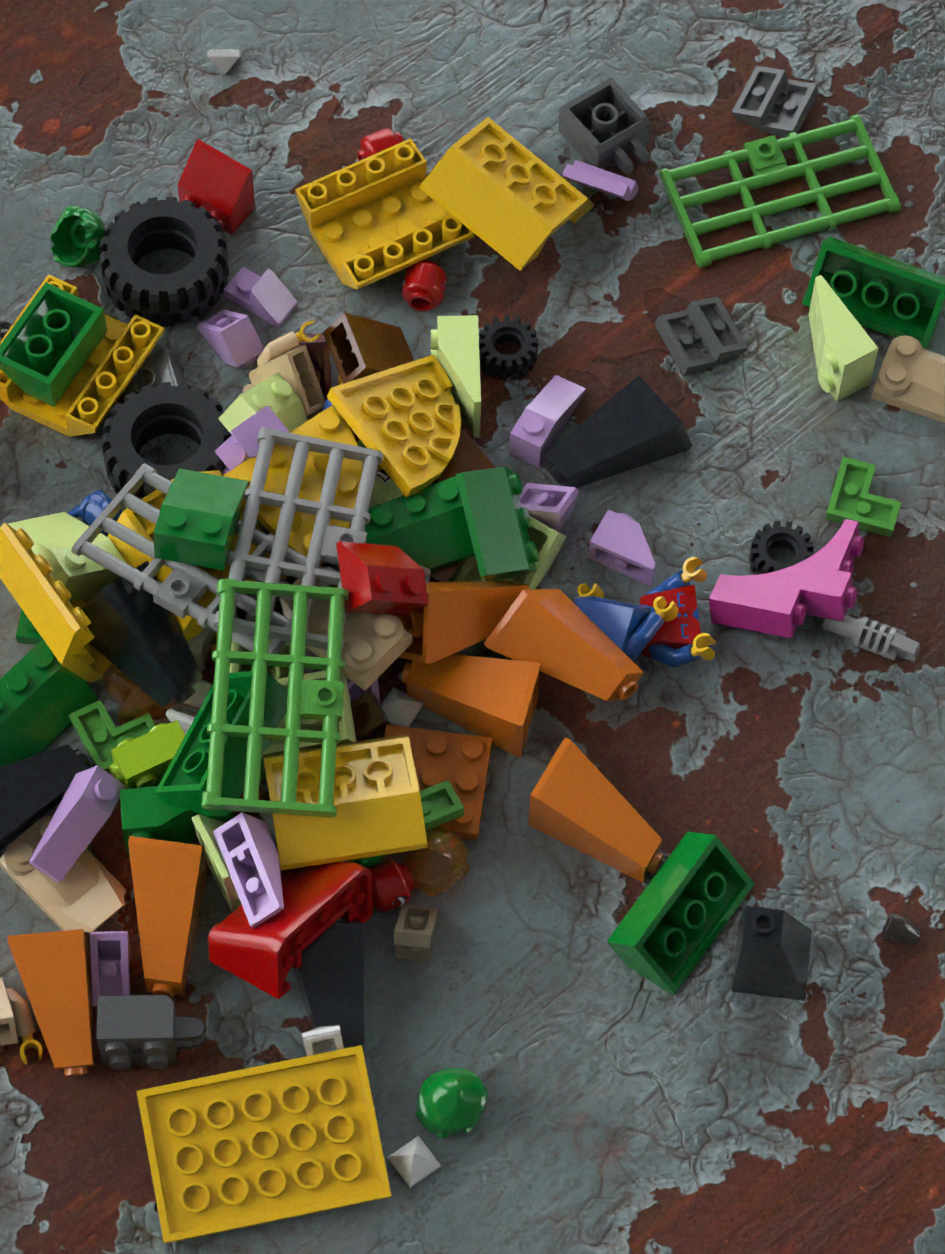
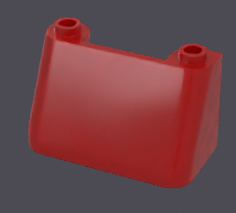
(312, 903)

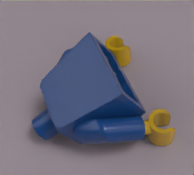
(624, 623)

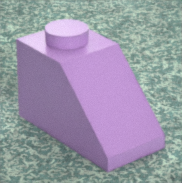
(232, 338)
(622, 547)

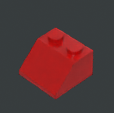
(218, 186)
(380, 579)

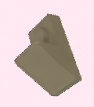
(415, 933)

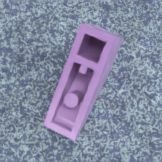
(544, 420)
(76, 821)
(252, 866)

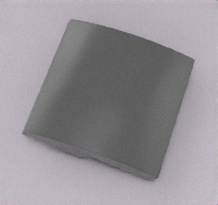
(774, 102)
(701, 336)

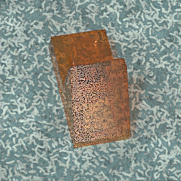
(134, 698)

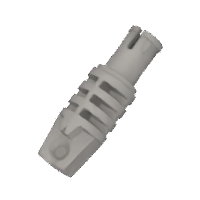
(875, 637)

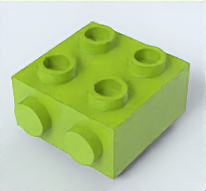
(146, 758)

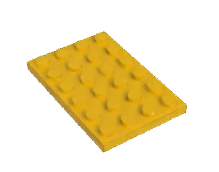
(263, 1144)

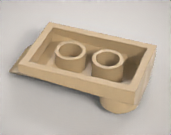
(912, 379)
(368, 640)
(82, 898)

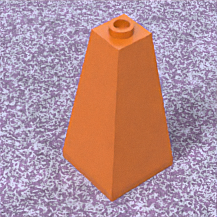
(457, 617)
(554, 632)
(479, 695)
(589, 814)
(168, 902)
(59, 989)

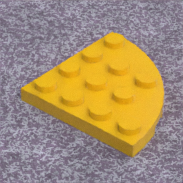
(406, 417)
(327, 426)

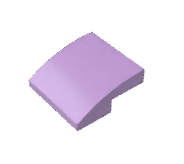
(601, 180)

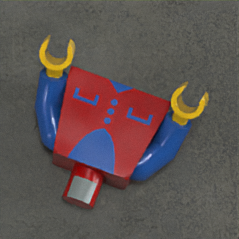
(681, 638)

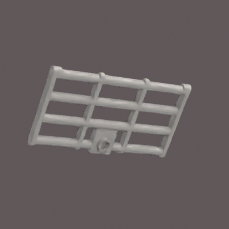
(323, 537)
(186, 582)

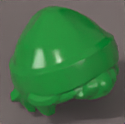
(77, 237)
(451, 1102)

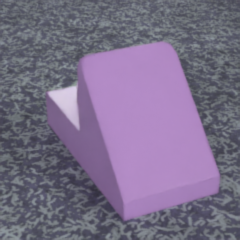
(261, 295)
(244, 437)
(549, 503)
(110, 964)

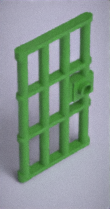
(768, 168)
(305, 698)

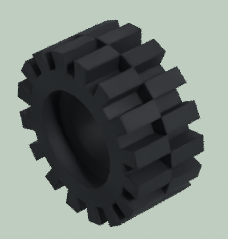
(512, 332)
(775, 537)

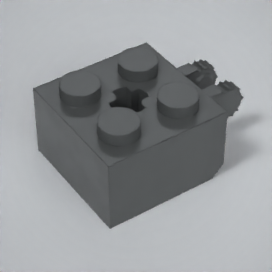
(606, 127)
(144, 1031)

